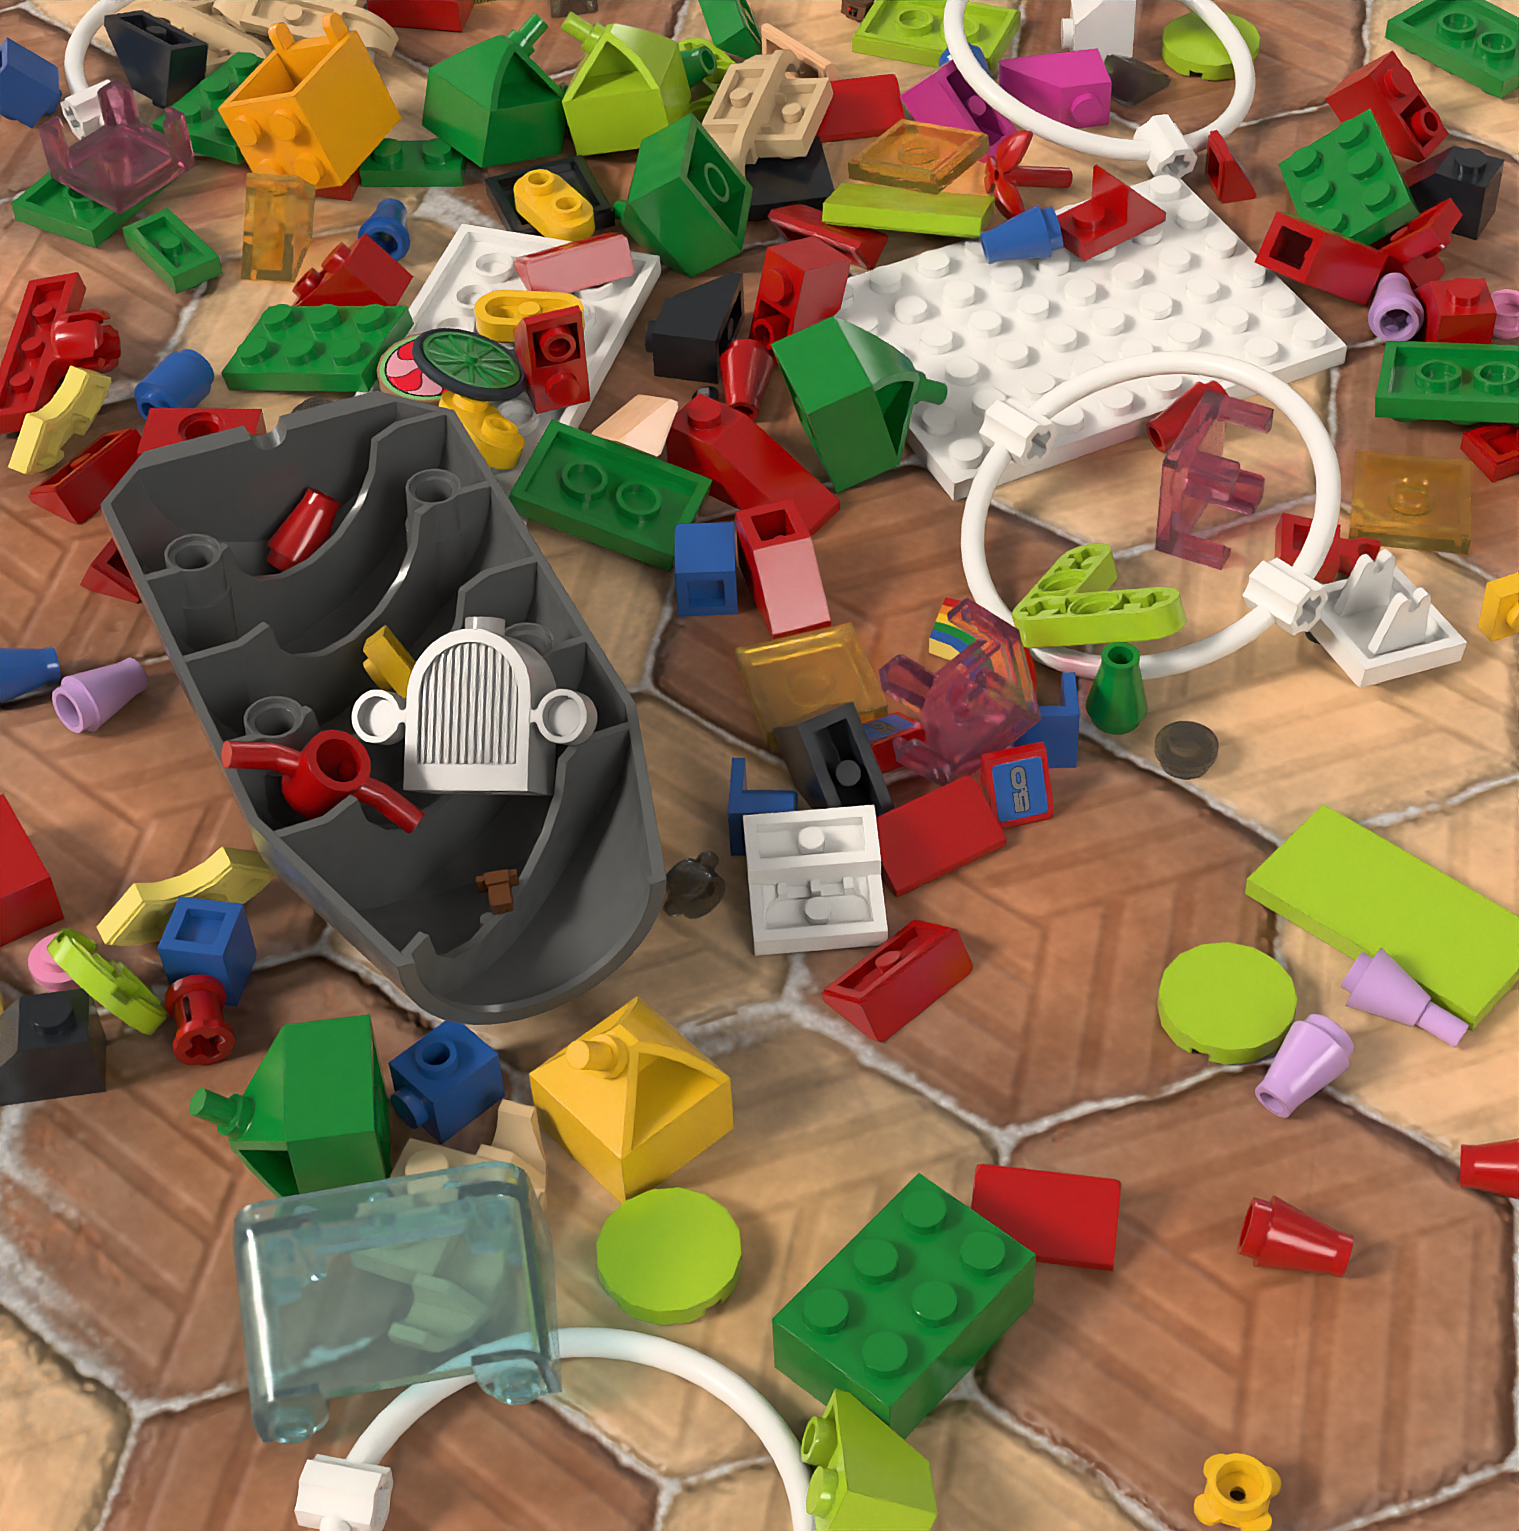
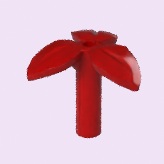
(1005, 175)

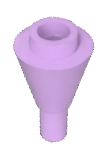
(1389, 992)

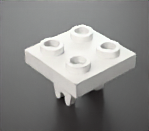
(1384, 625)

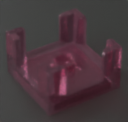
(123, 157)
(1199, 475)
(970, 704)

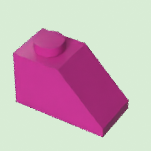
(1061, 86)
(950, 101)

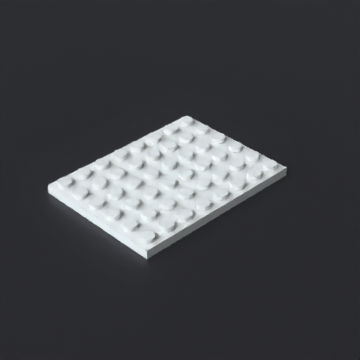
(1048, 319)

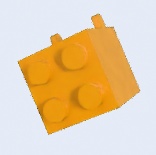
(311, 106)

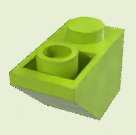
(864, 1472)

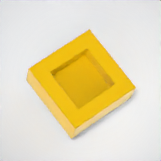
(1500, 608)
(388, 661)

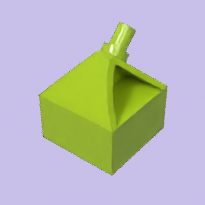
(623, 86)

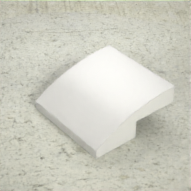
(815, 880)

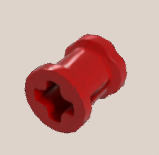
(199, 1020)

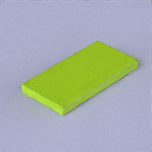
(1374, 895)

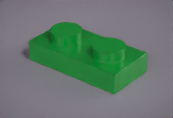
(413, 164)
(172, 250)

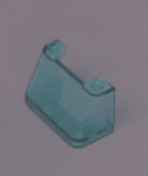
(395, 1292)

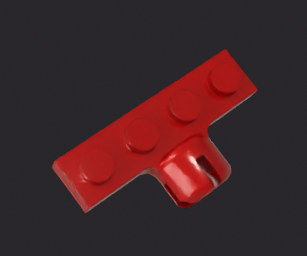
(47, 341)

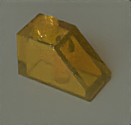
(276, 226)

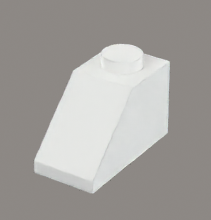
(1101, 26)

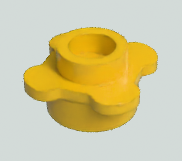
(1240, 1474)

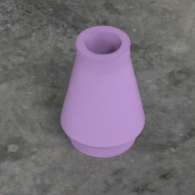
(1395, 309)
(97, 694)
(1306, 1062)

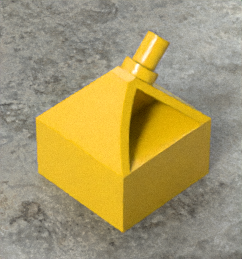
(632, 1100)

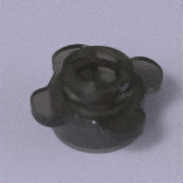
(694, 887)

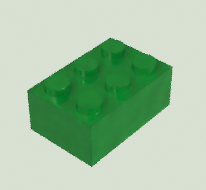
(905, 1307)

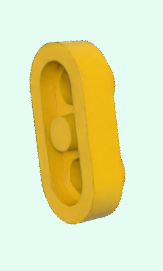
(553, 206)
(502, 310)
(489, 429)

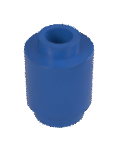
(175, 382)

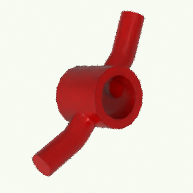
(305, 778)

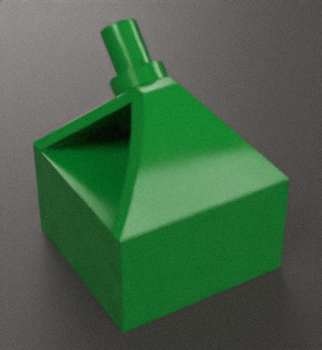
(497, 101)
(686, 199)
(852, 397)
(311, 1110)

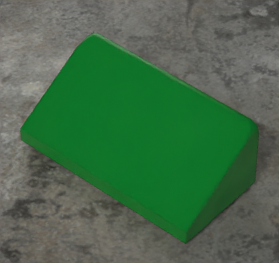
(732, 27)

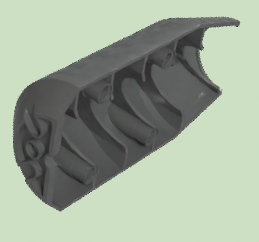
(282, 659)

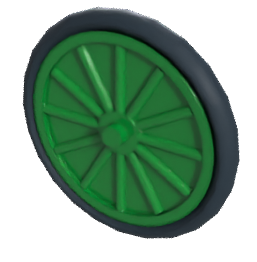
(469, 364)

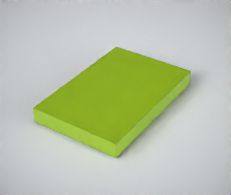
(915, 31)
(908, 210)

